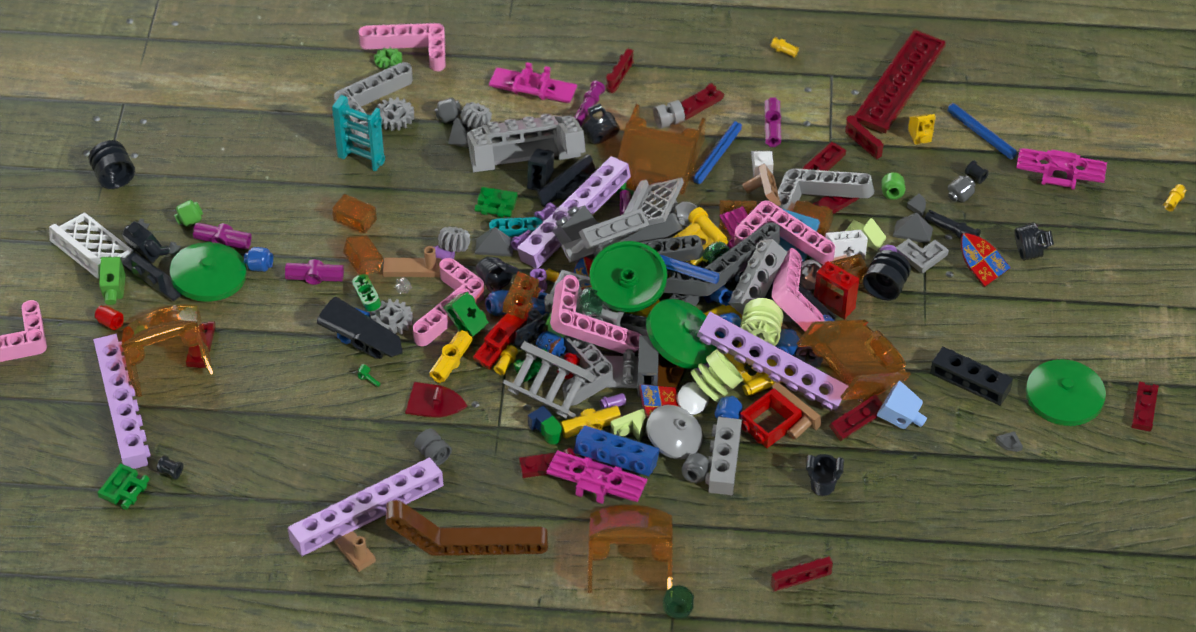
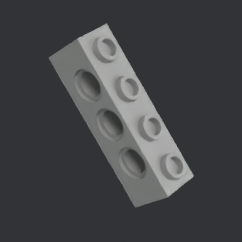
(758, 274)
(725, 455)

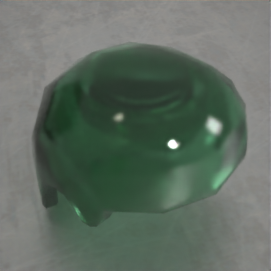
(714, 251)
(588, 303)
(678, 602)

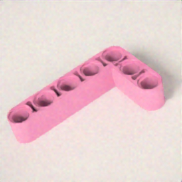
(407, 36)
(769, 212)
(786, 292)
(568, 294)
(437, 319)
(26, 342)

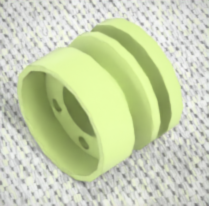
(763, 319)
(714, 378)

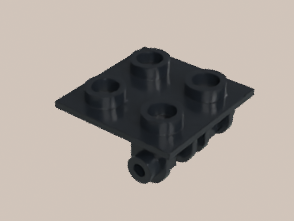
(535, 326)

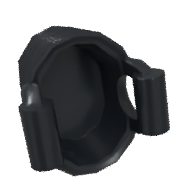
(600, 129)
(1026, 241)
(495, 273)
(824, 473)

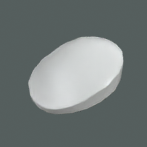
(692, 398)

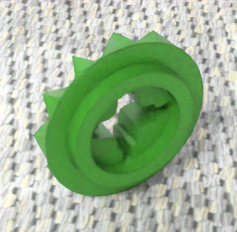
(383, 62)

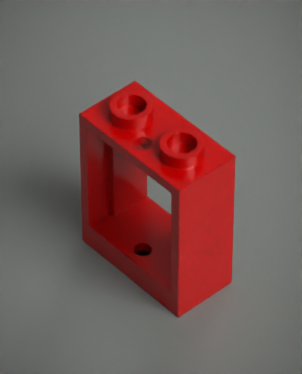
(835, 302)
(779, 404)

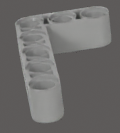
(376, 87)
(822, 183)
(592, 361)

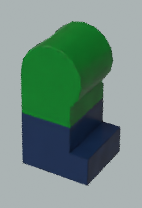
(546, 424)

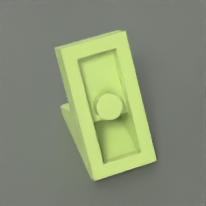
(871, 231)
(633, 422)

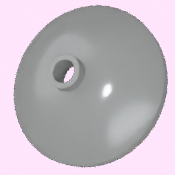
(674, 431)

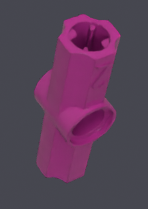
(772, 122)
(222, 234)
(314, 272)

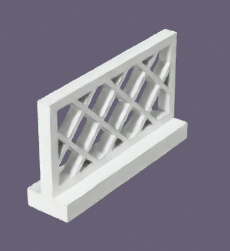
(79, 250)

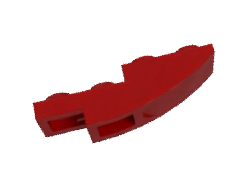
(498, 339)

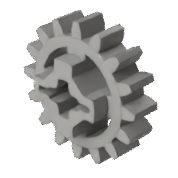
(396, 113)
(393, 316)

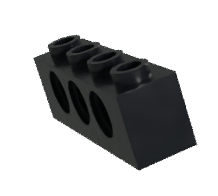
(971, 376)

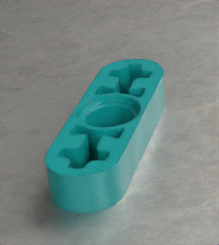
(503, 222)

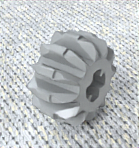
(475, 115)
(454, 239)

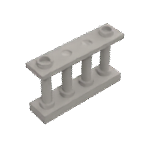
(610, 230)
(548, 361)

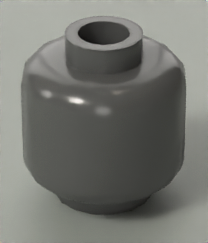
(448, 110)
(961, 189)
(695, 468)

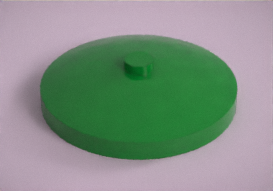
(207, 271)
(628, 276)
(674, 332)
(1065, 392)

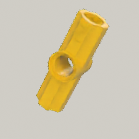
(450, 356)
(590, 418)

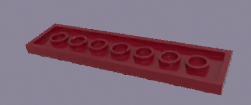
(899, 81)

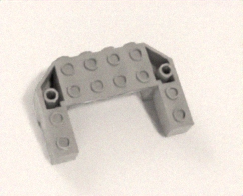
(519, 139)

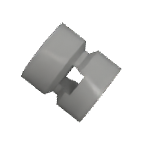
(668, 114)

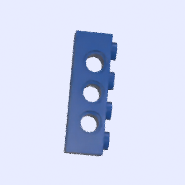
(616, 450)

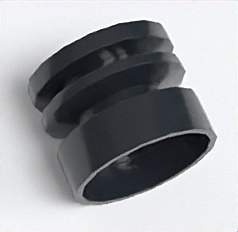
(111, 164)
(886, 275)

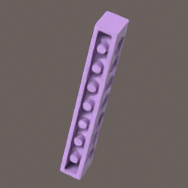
(591, 193)
(767, 351)
(120, 401)
(364, 506)

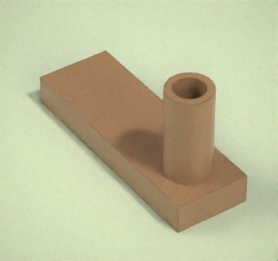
(766, 179)
(413, 267)
(809, 416)
(355, 550)

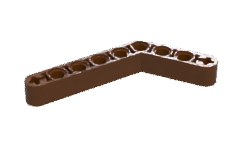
(463, 541)

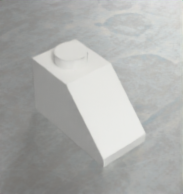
(760, 158)

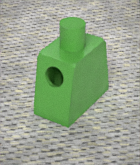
(112, 279)

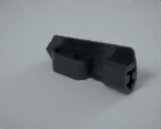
(360, 329)

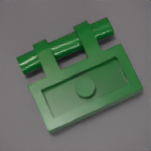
(496, 202)
(118, 483)

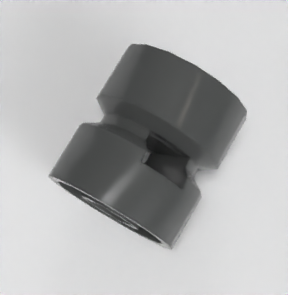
(433, 446)

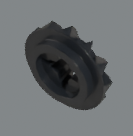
(802, 352)

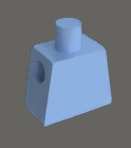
(902, 407)

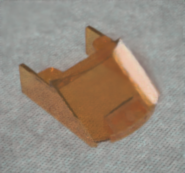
(659, 154)
(159, 326)
(857, 355)
(630, 526)

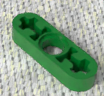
(371, 295)

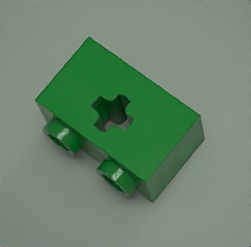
(466, 314)

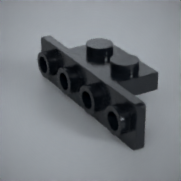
(567, 182)
(151, 275)

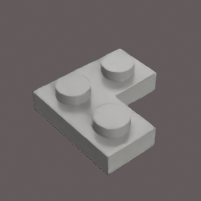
(922, 258)

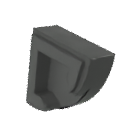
(917, 204)
(1009, 441)

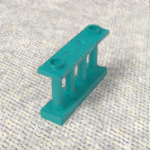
(344, 135)

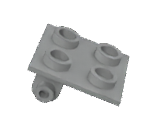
(624, 370)

